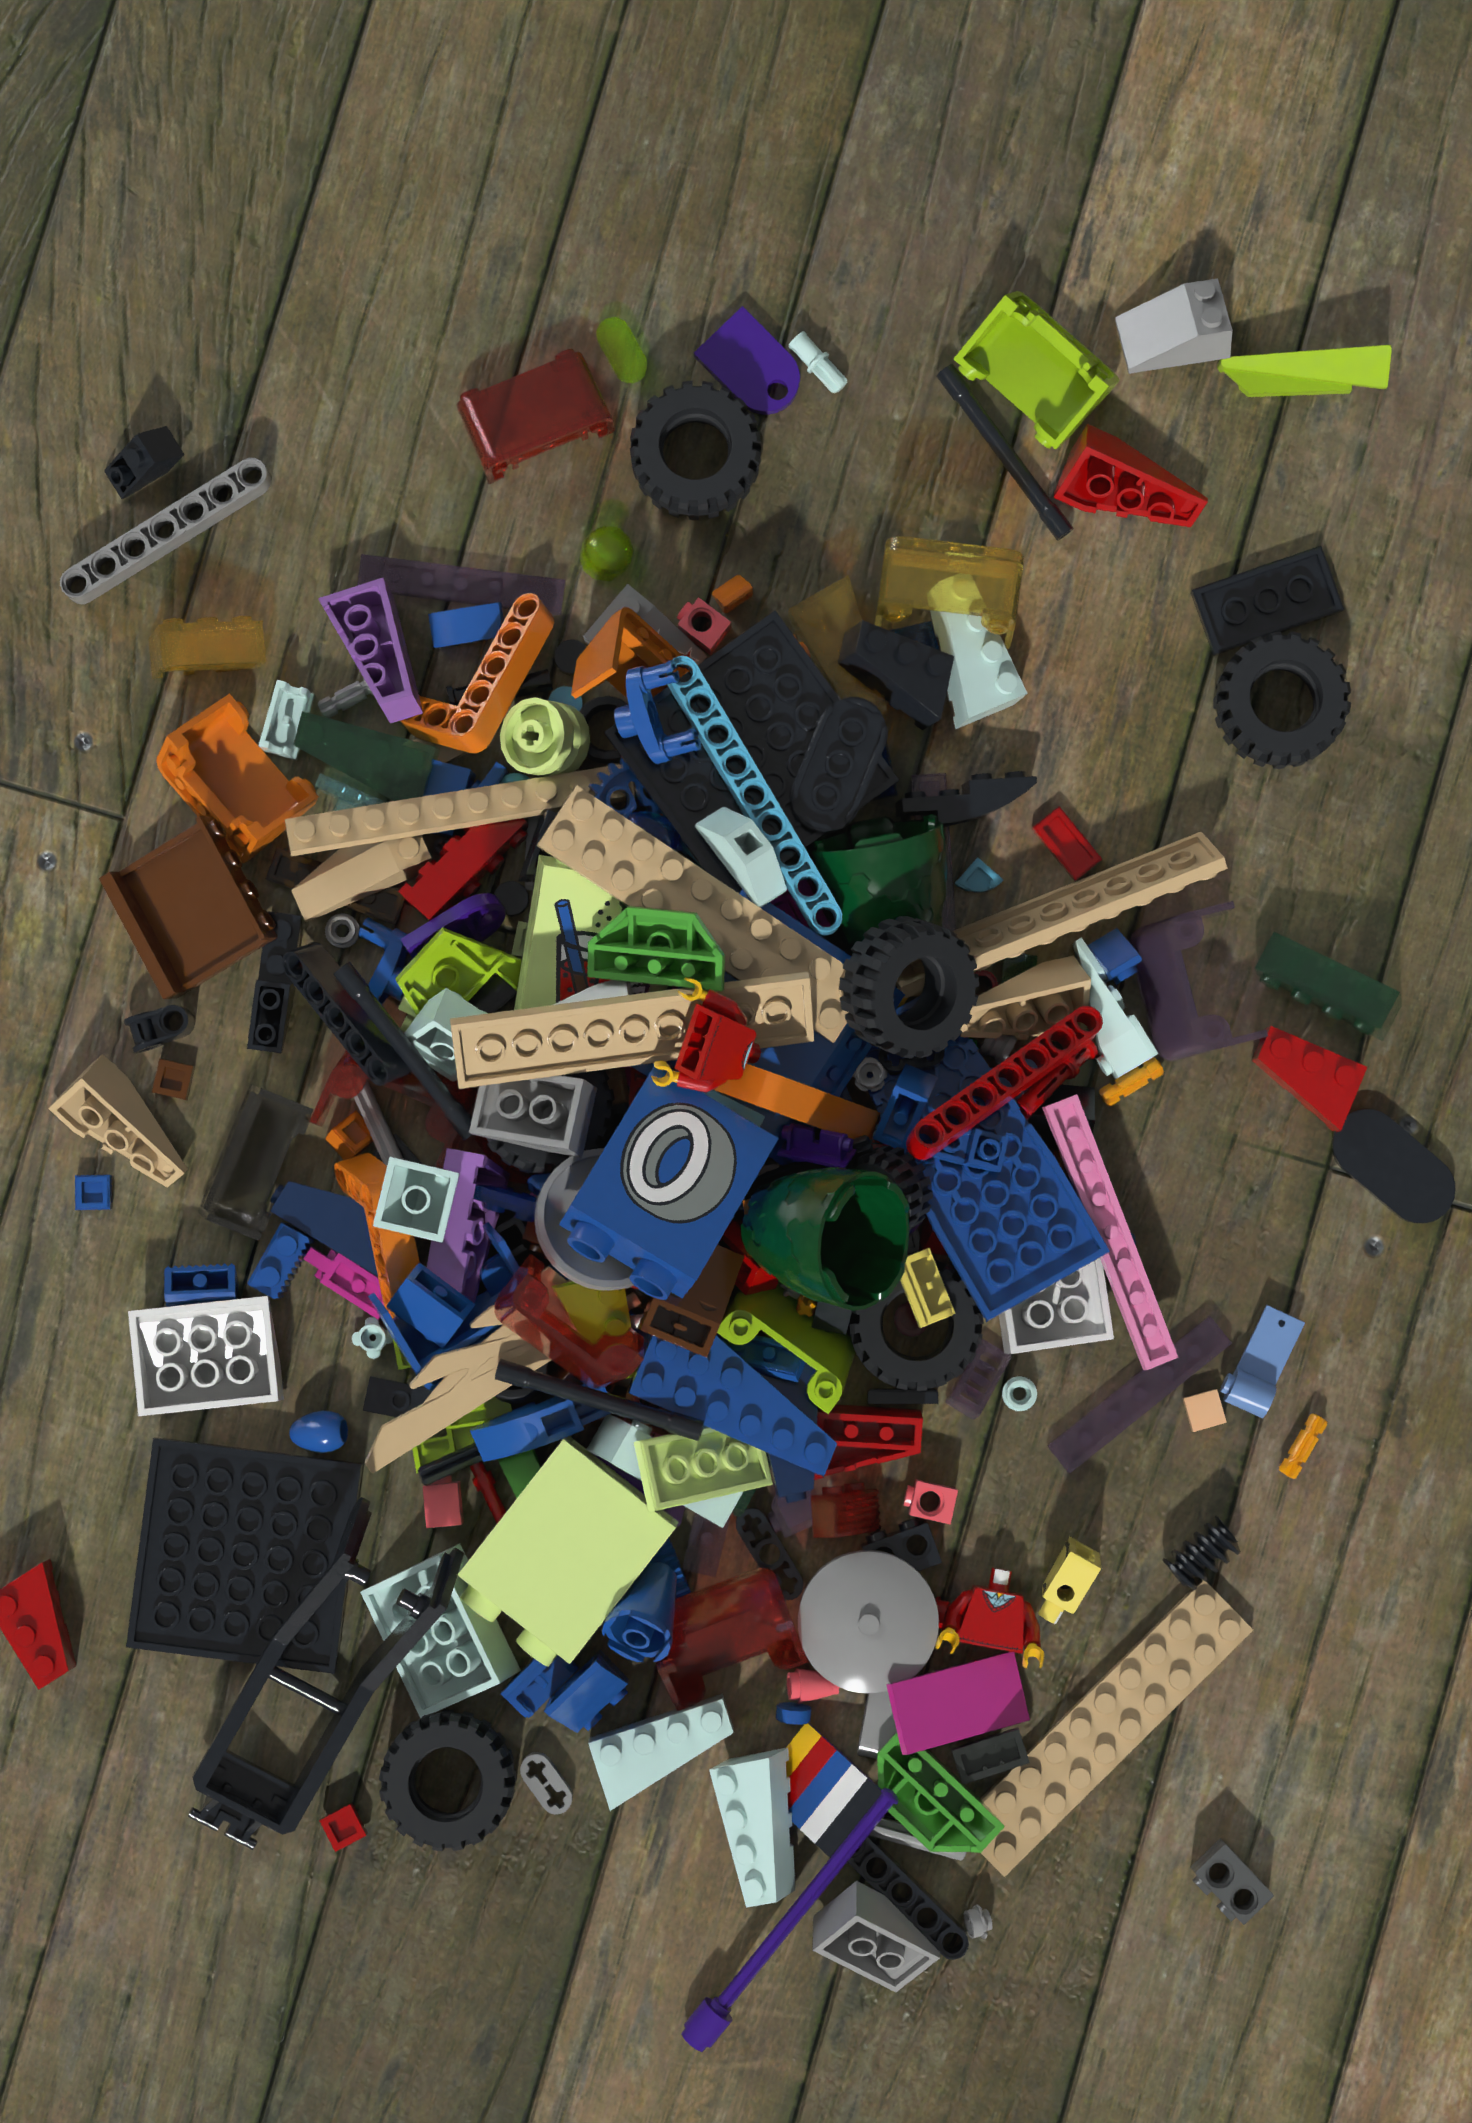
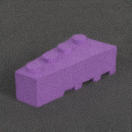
(374, 638)
(466, 1242)

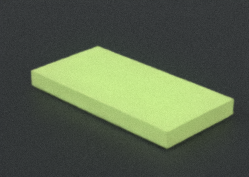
(691, 1471)

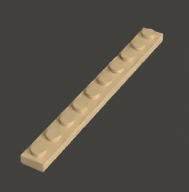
(439, 812)

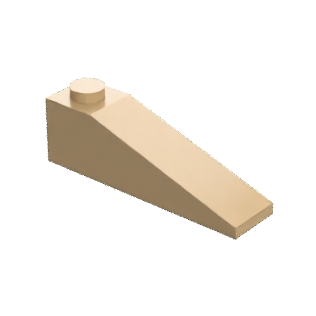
(112, 1111)

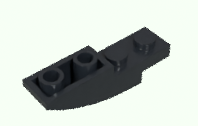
(978, 798)
(273, 988)

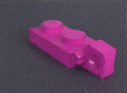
(346, 1278)

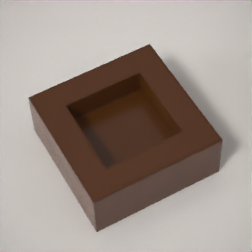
(173, 1079)

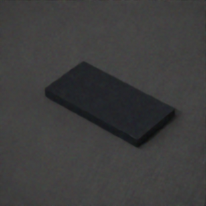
(1267, 600)

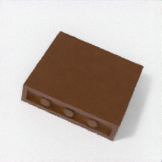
(189, 908)

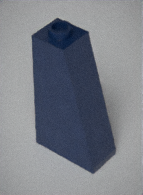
(328, 1218)
(789, 1479)

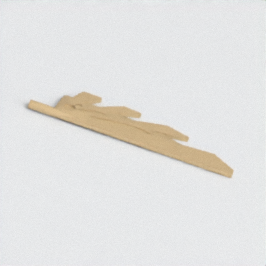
(467, 1380)

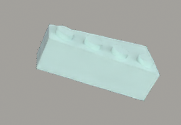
(654, 1747)

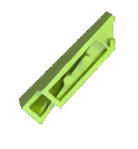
(1309, 371)

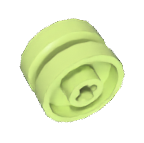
(544, 737)

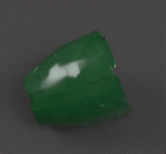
(884, 872)
(830, 1234)

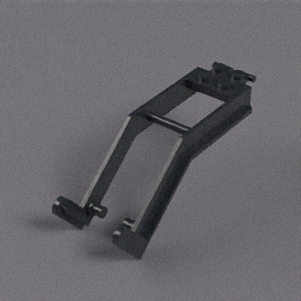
(252, 1795)

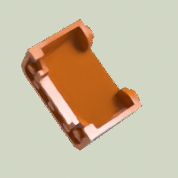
(231, 778)

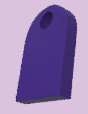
(749, 362)
(473, 917)

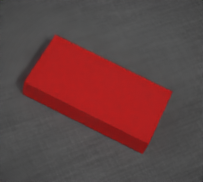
(1067, 843)

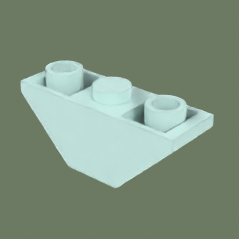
(744, 854)

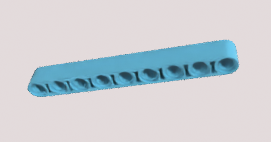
(752, 778)

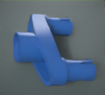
(642, 718)
(392, 962)

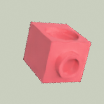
(711, 638)
(443, 1503)
(944, 1510)

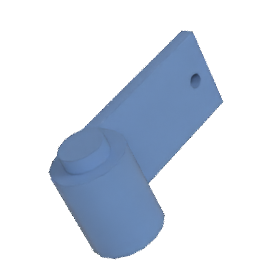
(1256, 1375)

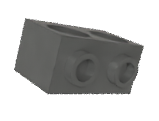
(1236, 1877)

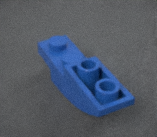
(532, 1426)

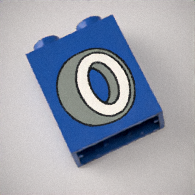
(667, 1186)

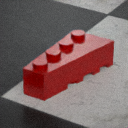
(463, 866)

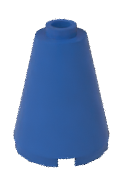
(644, 1616)

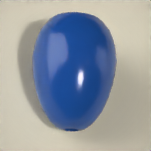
(319, 1431)

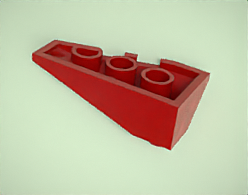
(1119, 479)

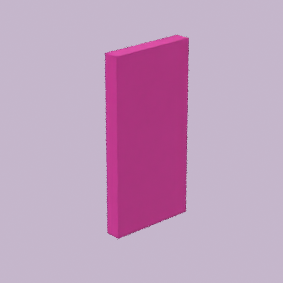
(957, 1702)

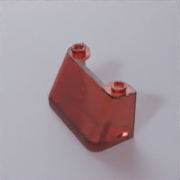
(534, 413)
(523, 1310)
(725, 1628)

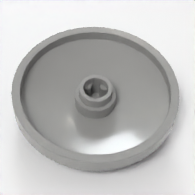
(550, 1208)
(867, 1621)

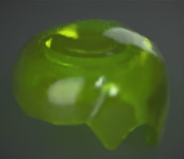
(606, 553)

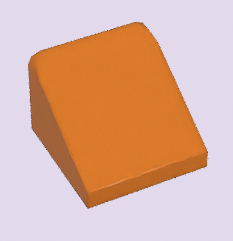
(732, 593)
(350, 1136)

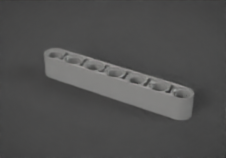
(148, 531)

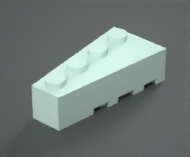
(982, 669)
(615, 1444)
(757, 1823)

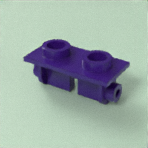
(830, 1150)

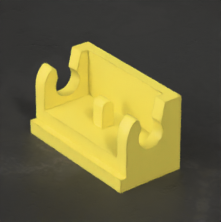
(925, 1289)

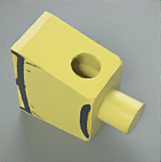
(1074, 1567)

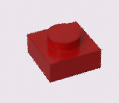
(343, 1827)

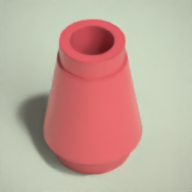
(808, 1686)

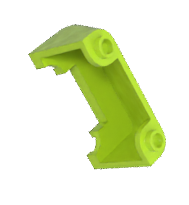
(1037, 367)
(777, 1316)

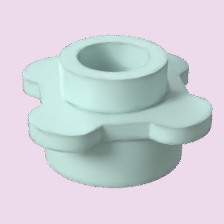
(363, 1340)

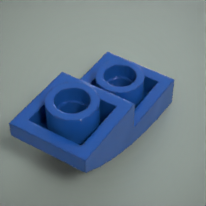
(466, 624)
(976, 1150)

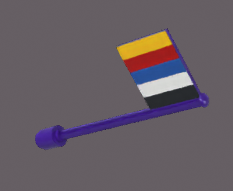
(835, 1810)

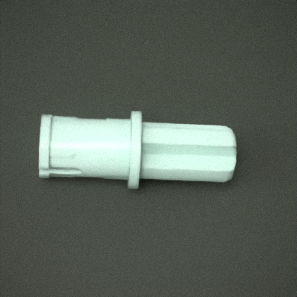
(818, 362)

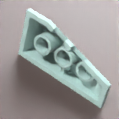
(1121, 1039)

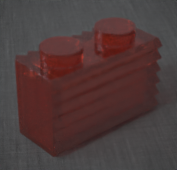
(845, 1511)

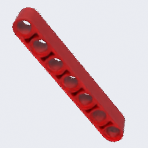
(994, 1092)

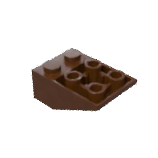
(698, 1315)

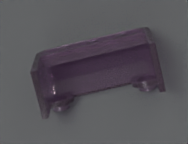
(1167, 990)

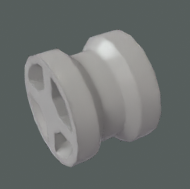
(998, 1048)

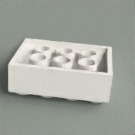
(1060, 1315)
(205, 1356)

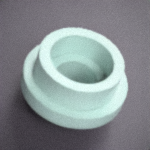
(1029, 1399)

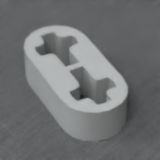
(539, 1787)

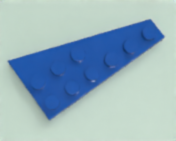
(730, 1401)

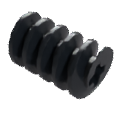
(1203, 1554)

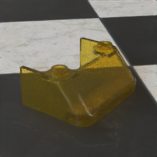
(950, 580)

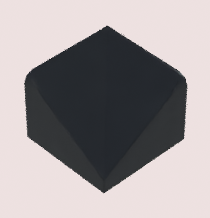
(512, 1233)

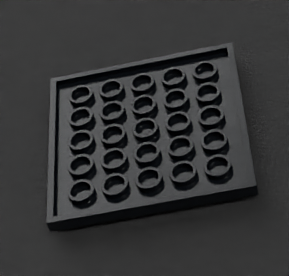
(774, 705)
(236, 1548)

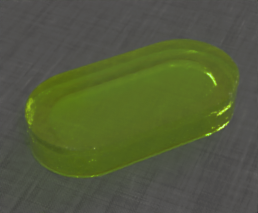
(621, 350)

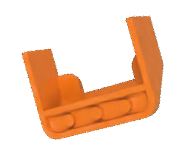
(619, 646)

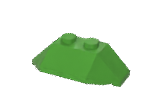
(657, 949)
(935, 1802)

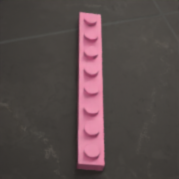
(1123, 1261)

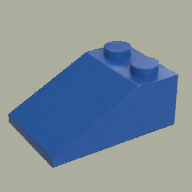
(587, 1693)

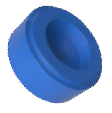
(793, 1713)

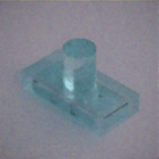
(347, 796)

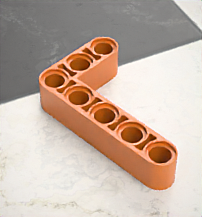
(494, 685)
(801, 1102)
(393, 1251)

